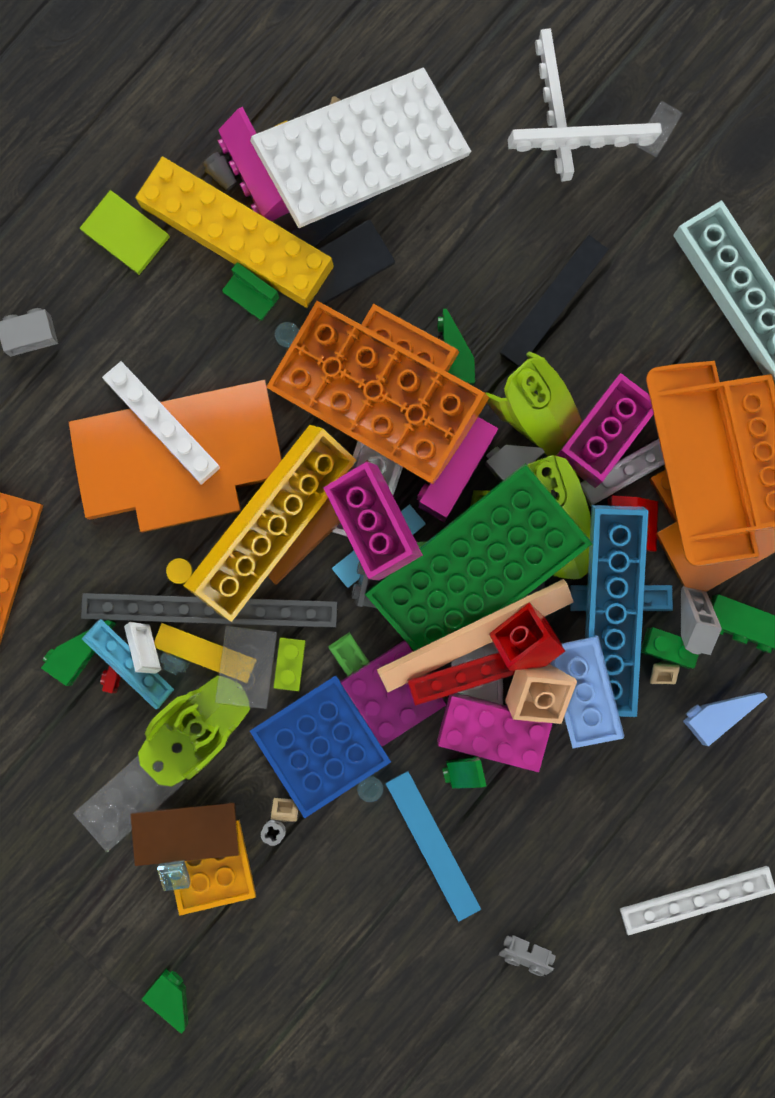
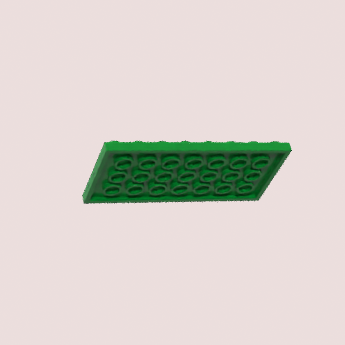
(481, 561)

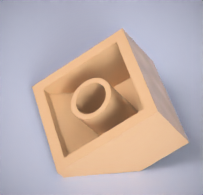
(540, 694)

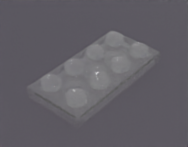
(130, 791)

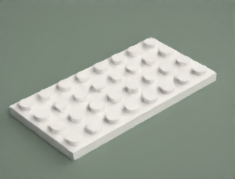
(360, 147)

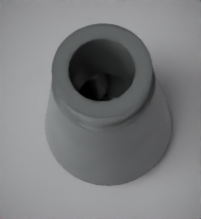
(219, 170)

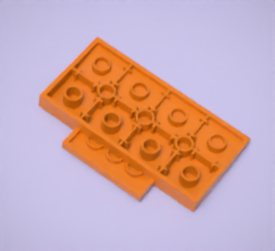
(381, 386)
(130, 469)

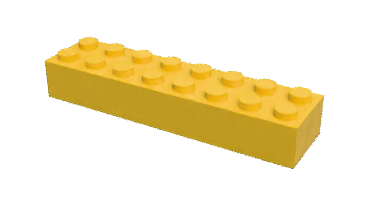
(234, 231)
(269, 523)

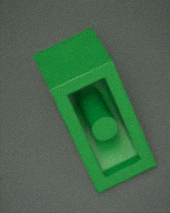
(169, 999)

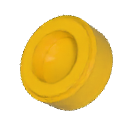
(179, 571)

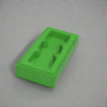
(348, 654)

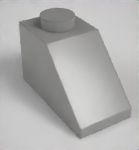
(509, 458)

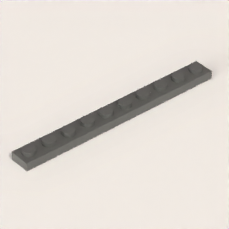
(196, 611)

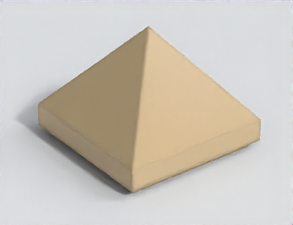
(664, 673)
(284, 810)

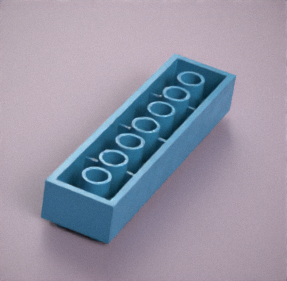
(617, 596)

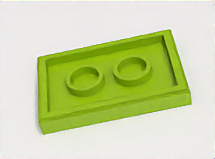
(124, 232)

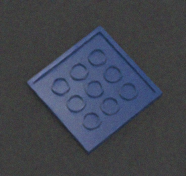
(320, 746)

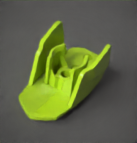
(542, 418)
(571, 497)
(194, 724)

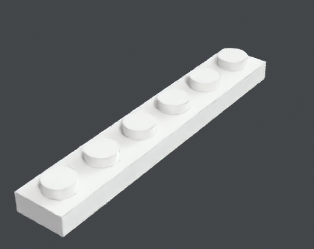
(553, 95)
(583, 136)
(161, 423)

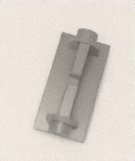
(536, 961)

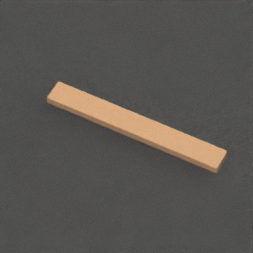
(469, 637)

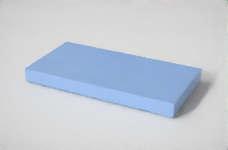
(592, 708)

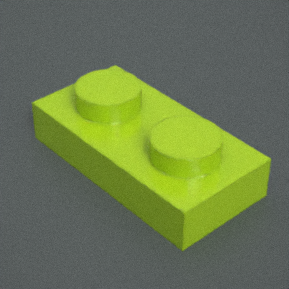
(289, 664)

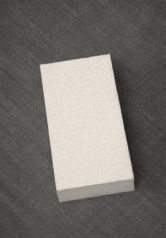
(142, 648)

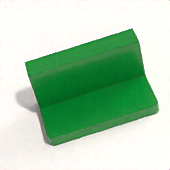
(250, 292)

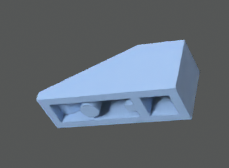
(715, 718)

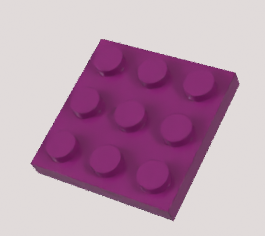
(386, 712)

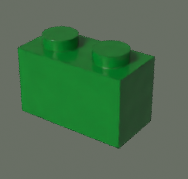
(668, 648)

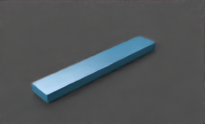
(433, 846)

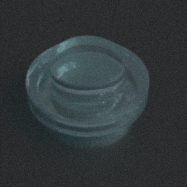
(286, 333)
(370, 789)

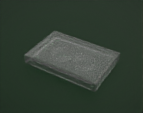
(246, 667)

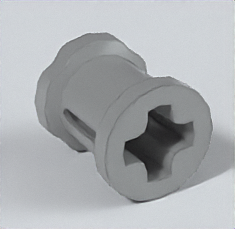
(269, 839)

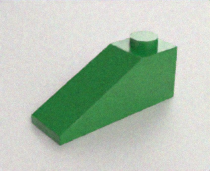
(69, 658)
(464, 772)

